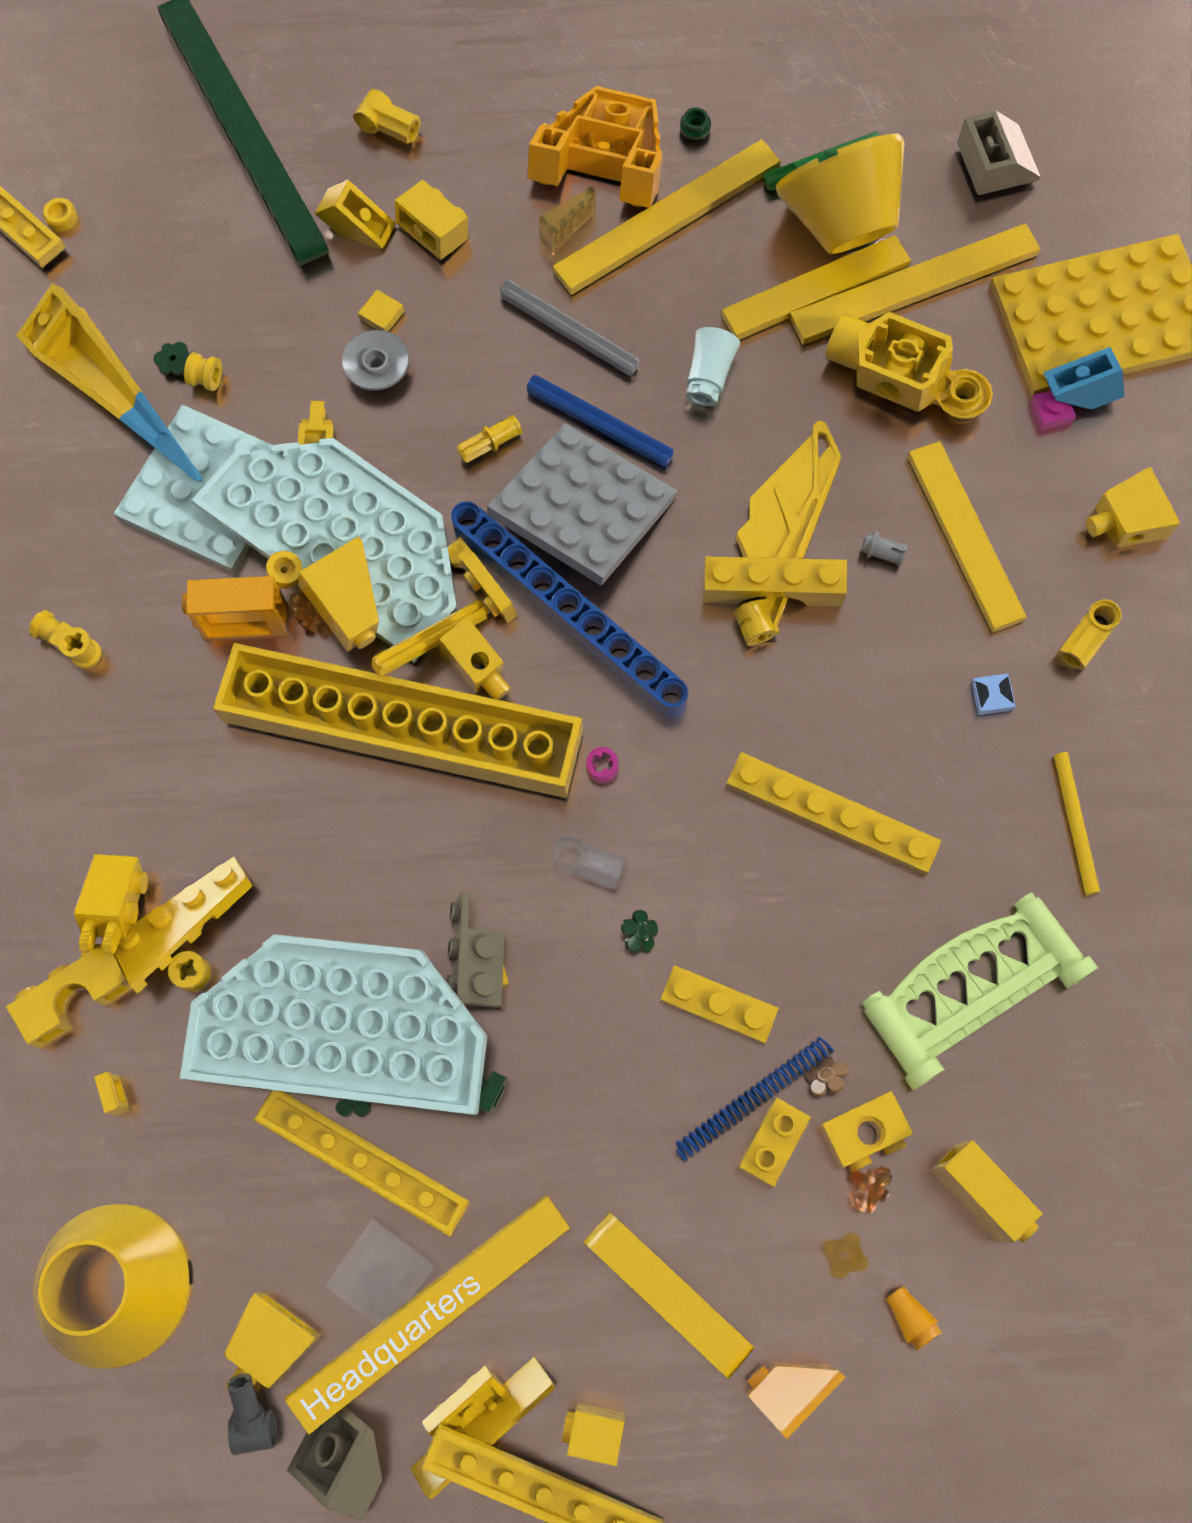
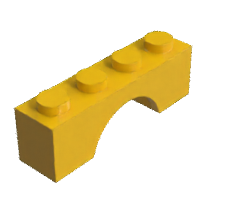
(741, 578)

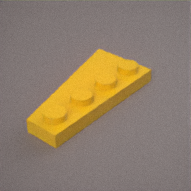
(178, 920)

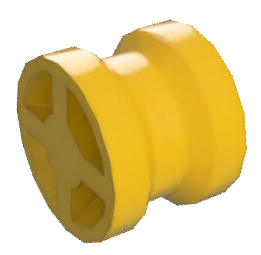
(203, 371)
(196, 977)

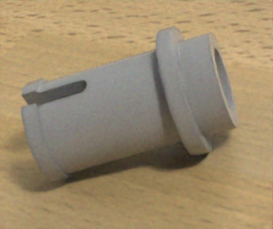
(883, 548)

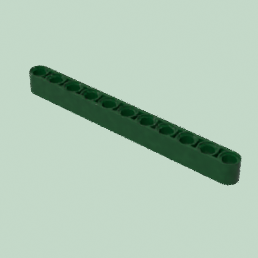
(243, 131)

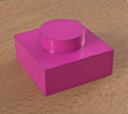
(1050, 412)

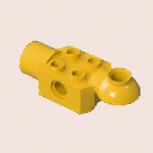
(908, 365)

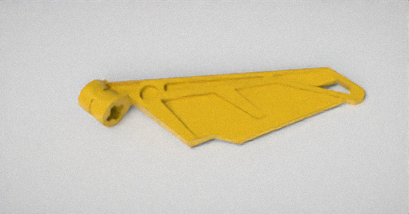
(783, 522)

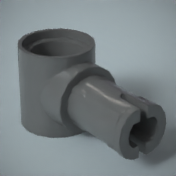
(249, 1425)

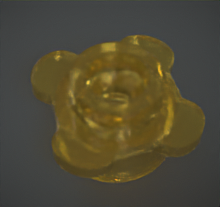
(849, 1244)

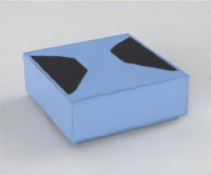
(993, 694)

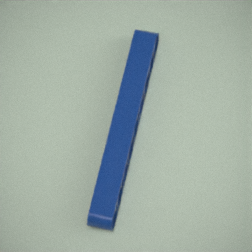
(573, 623)

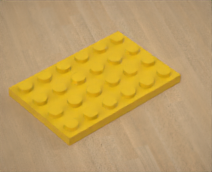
(1114, 298)

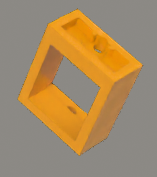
(236, 607)

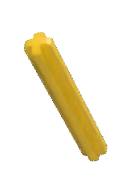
(425, 639)

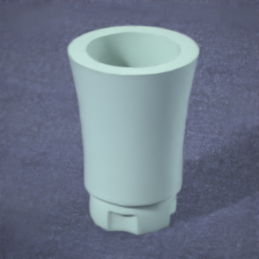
(710, 364)

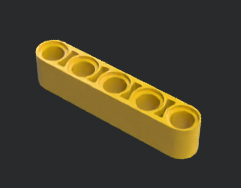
(669, 1295)

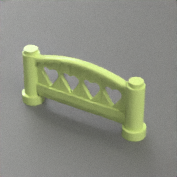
(919, 1042)

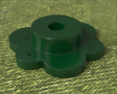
(172, 358)

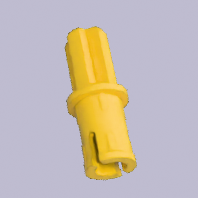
(489, 439)

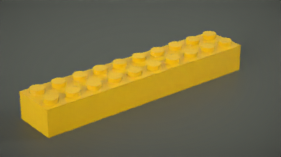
(399, 720)

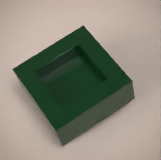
(491, 1091)

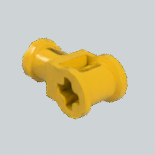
(66, 639)

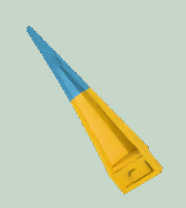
(74, 347)

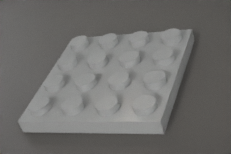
(582, 503)

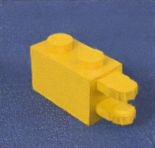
(109, 901)

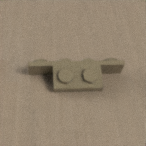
(476, 959)

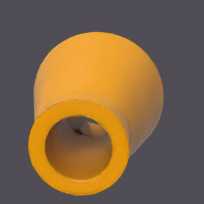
(913, 1318)

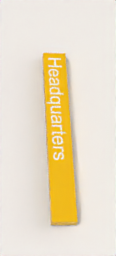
(426, 1314)

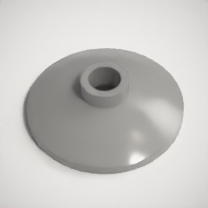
(371, 349)

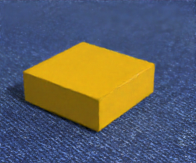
(381, 311)
(111, 1093)

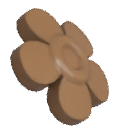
(827, 1075)

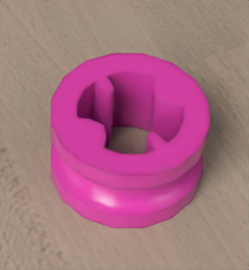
(598, 755)

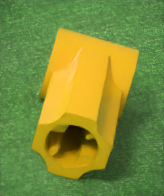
(379, 114)
(1089, 634)

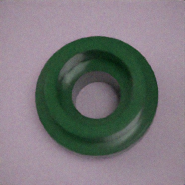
(695, 123)

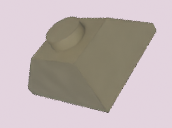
(339, 1464)

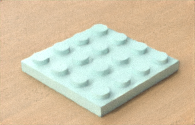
(163, 493)

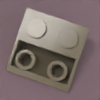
(995, 153)

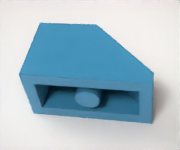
(1088, 380)

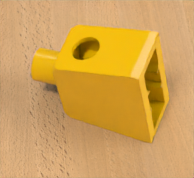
(1134, 512)
(465, 648)
(269, 1341)

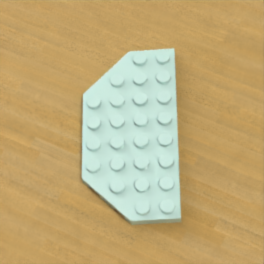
(325, 496)
(338, 1026)

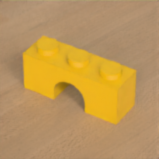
(42, 1008)

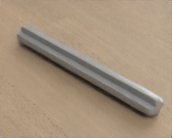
(569, 327)

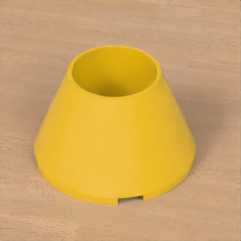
(850, 194)
(153, 1293)

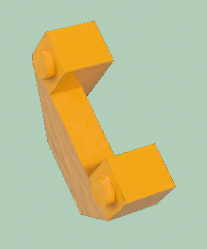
(605, 137)

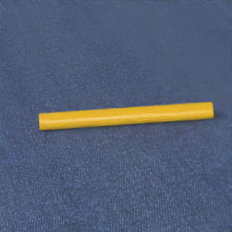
(1076, 824)

